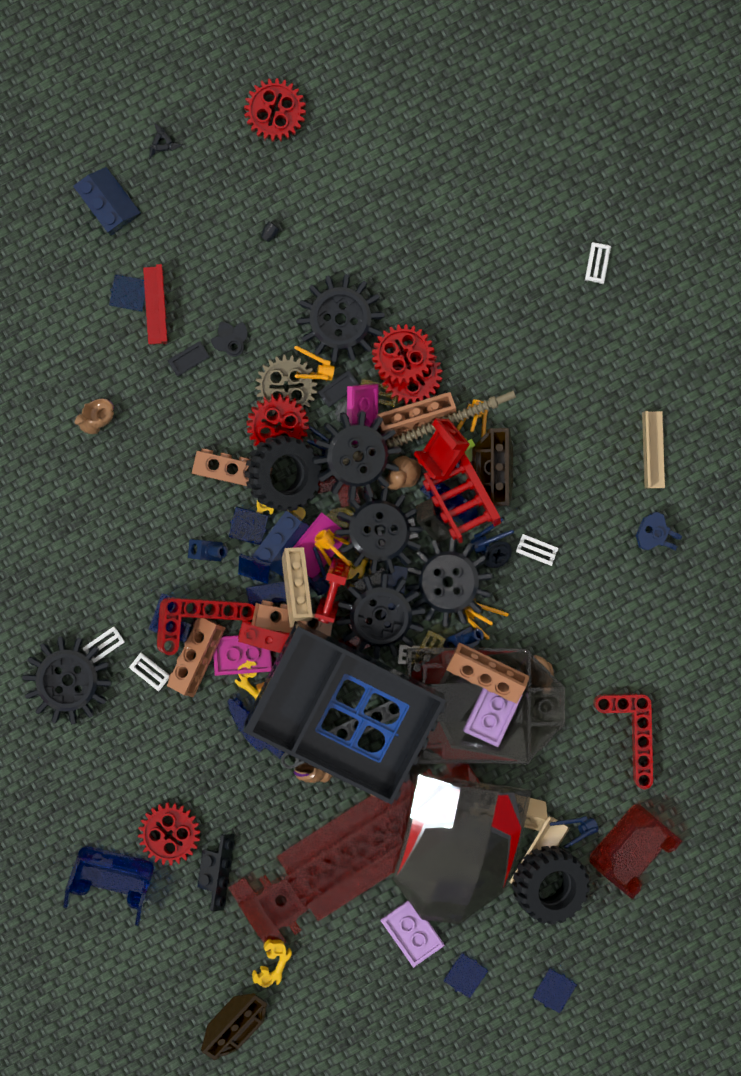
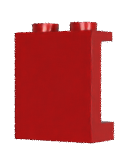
(442, 450)

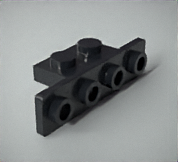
(215, 871)

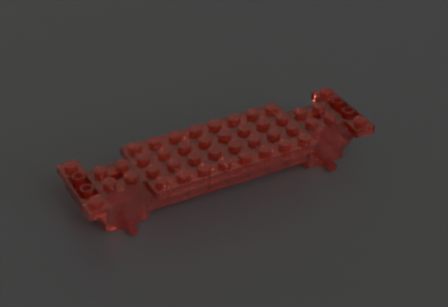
(335, 862)

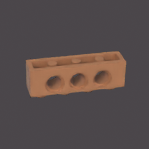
(417, 414)
(202, 461)
(262, 619)
(204, 652)
(500, 678)

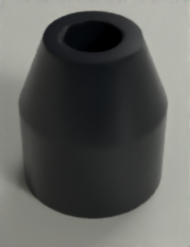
(270, 231)

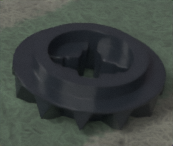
(500, 558)

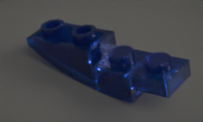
(239, 715)

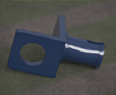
(207, 550)
(467, 637)

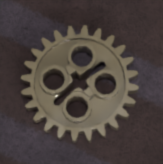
(285, 367)

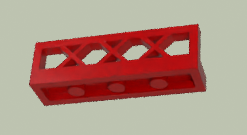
(155, 305)

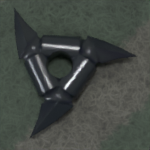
(161, 134)

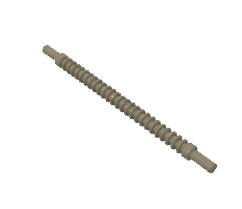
(492, 402)

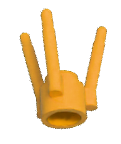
(323, 372)
(484, 418)
(325, 540)
(471, 614)

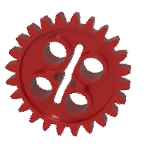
(291, 115)
(386, 362)
(404, 393)
(284, 409)
(157, 846)

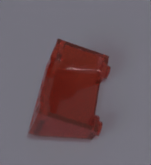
(631, 849)

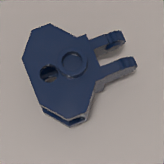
(657, 533)

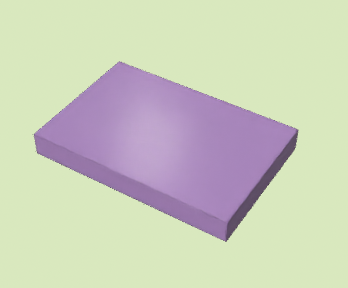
(490, 717)
(411, 933)

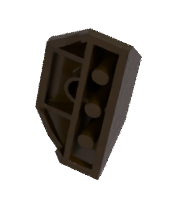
(494, 464)
(233, 1025)

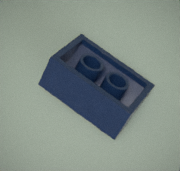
(107, 200)
(283, 535)

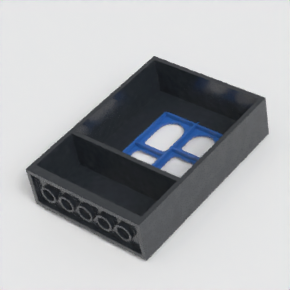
(305, 688)

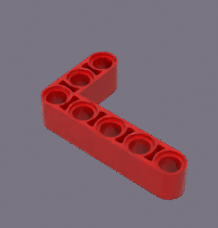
(198, 611)
(637, 732)

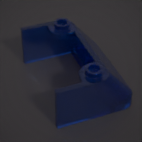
(113, 873)

